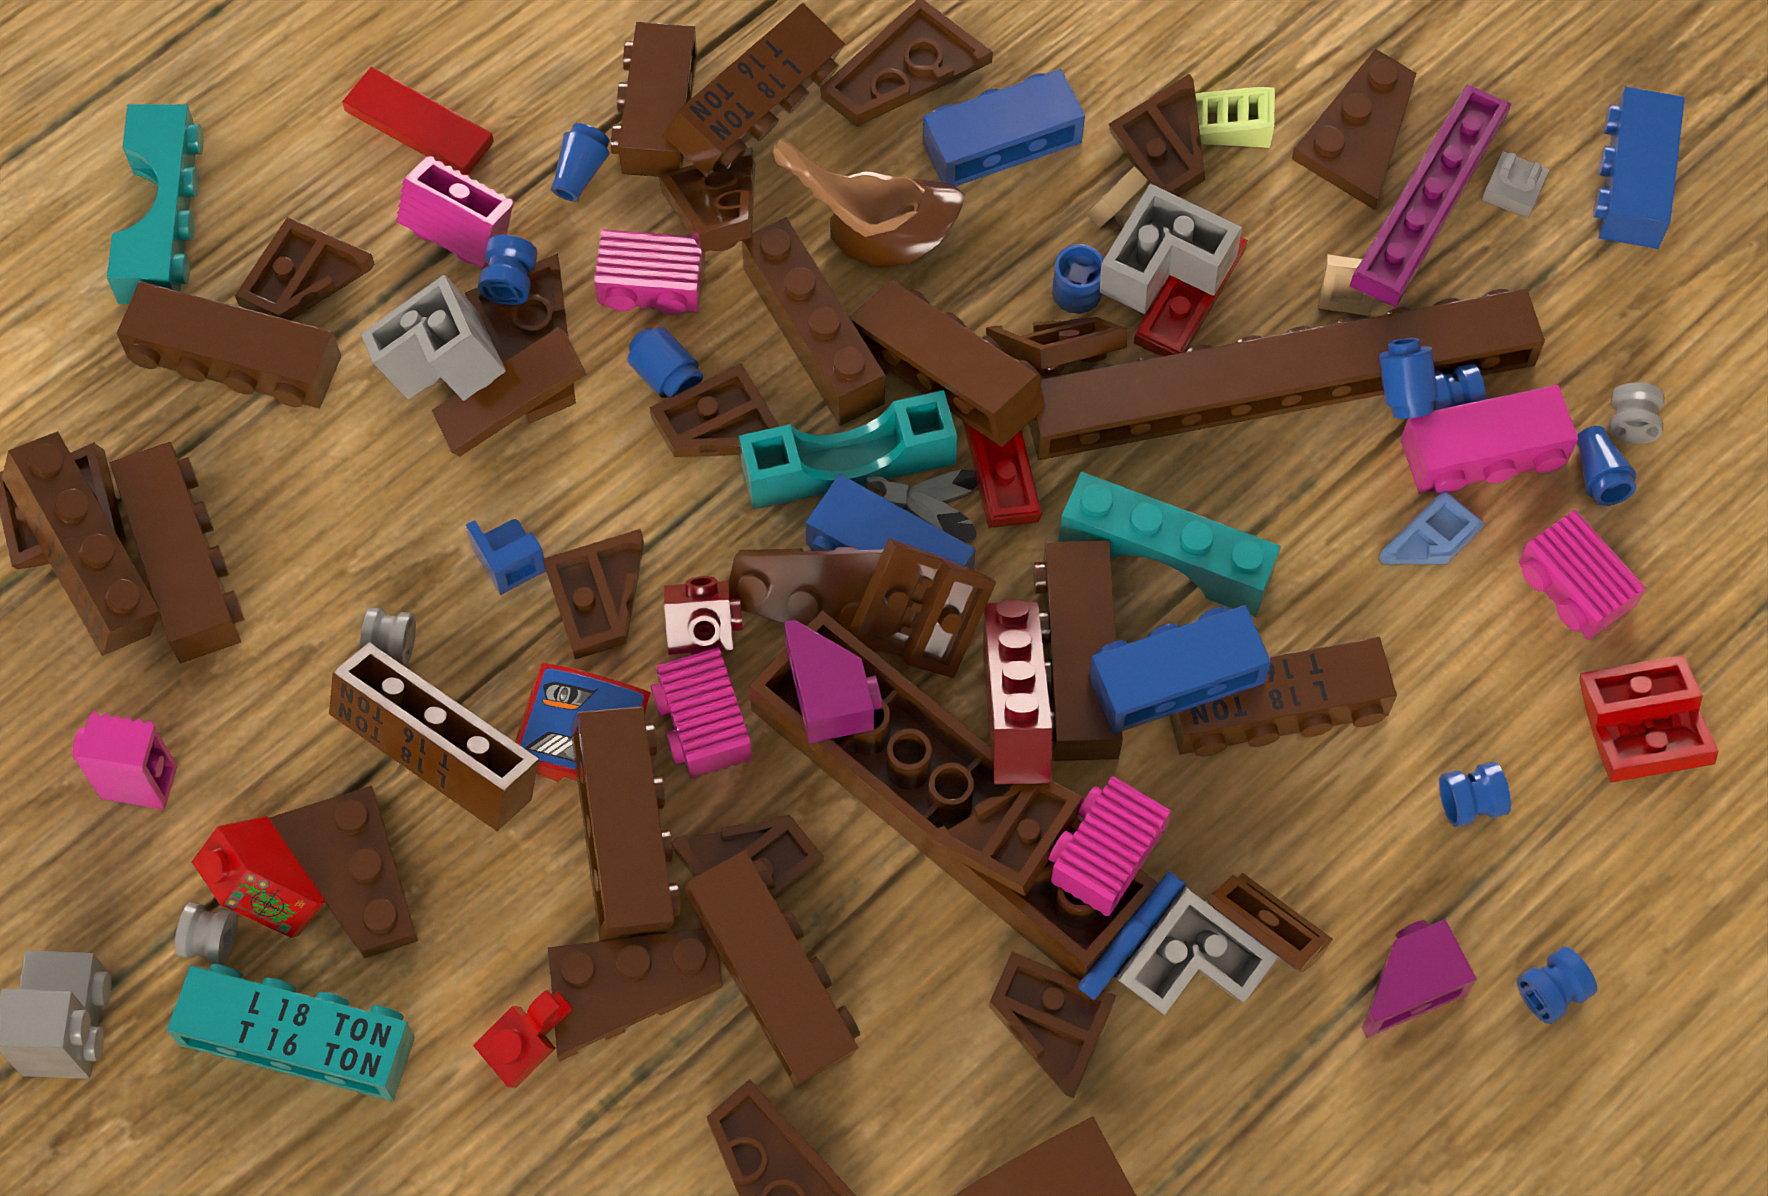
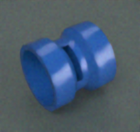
(507, 270)
(1077, 279)
(1460, 387)
(1472, 794)
(1557, 985)

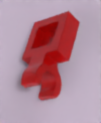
(519, 1038)

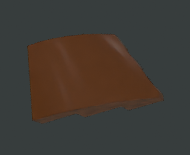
(1065, 1165)

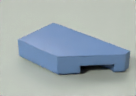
(1434, 534)

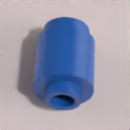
(663, 362)
(1409, 378)

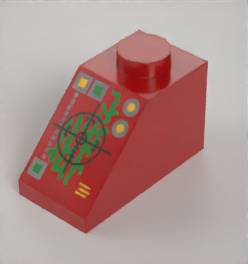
(258, 876)

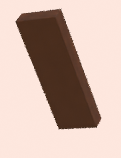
(527, 382)

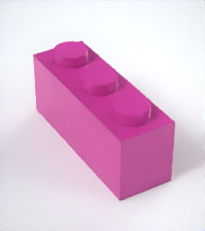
(1489, 440)

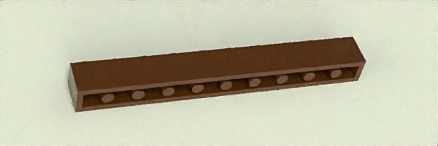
(1275, 373)

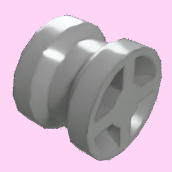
(1637, 413)
(390, 633)
(206, 933)

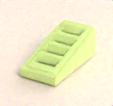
(1242, 102)

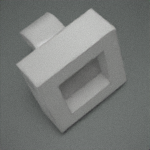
(1515, 184)

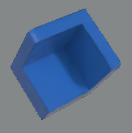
(507, 554)

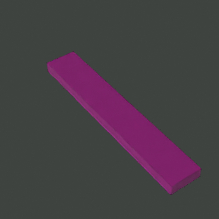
(1430, 196)

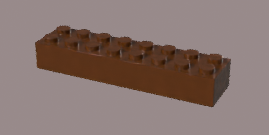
(930, 773)

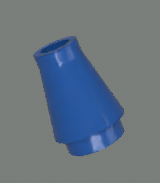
(579, 159)
(1604, 468)

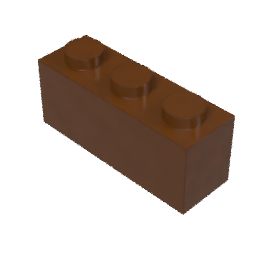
(658, 85)

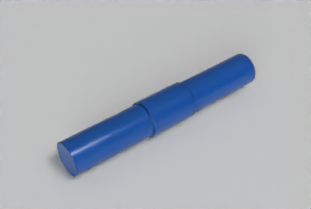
(1131, 935)

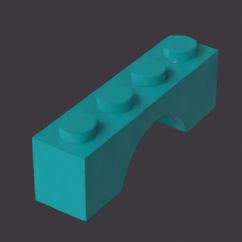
(162, 149)
(902, 441)
(1219, 559)

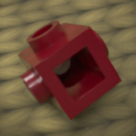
(700, 616)

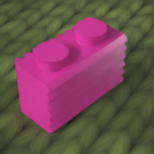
(452, 210)
(649, 272)
(1580, 575)
(703, 713)
(125, 760)
(1109, 844)

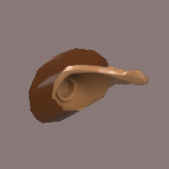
(878, 215)

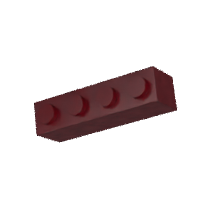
(1017, 693)

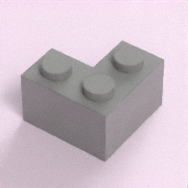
(1168, 239)
(434, 338)
(1190, 940)
(55, 1014)

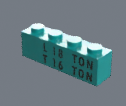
(292, 1031)

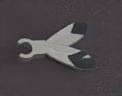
(930, 497)

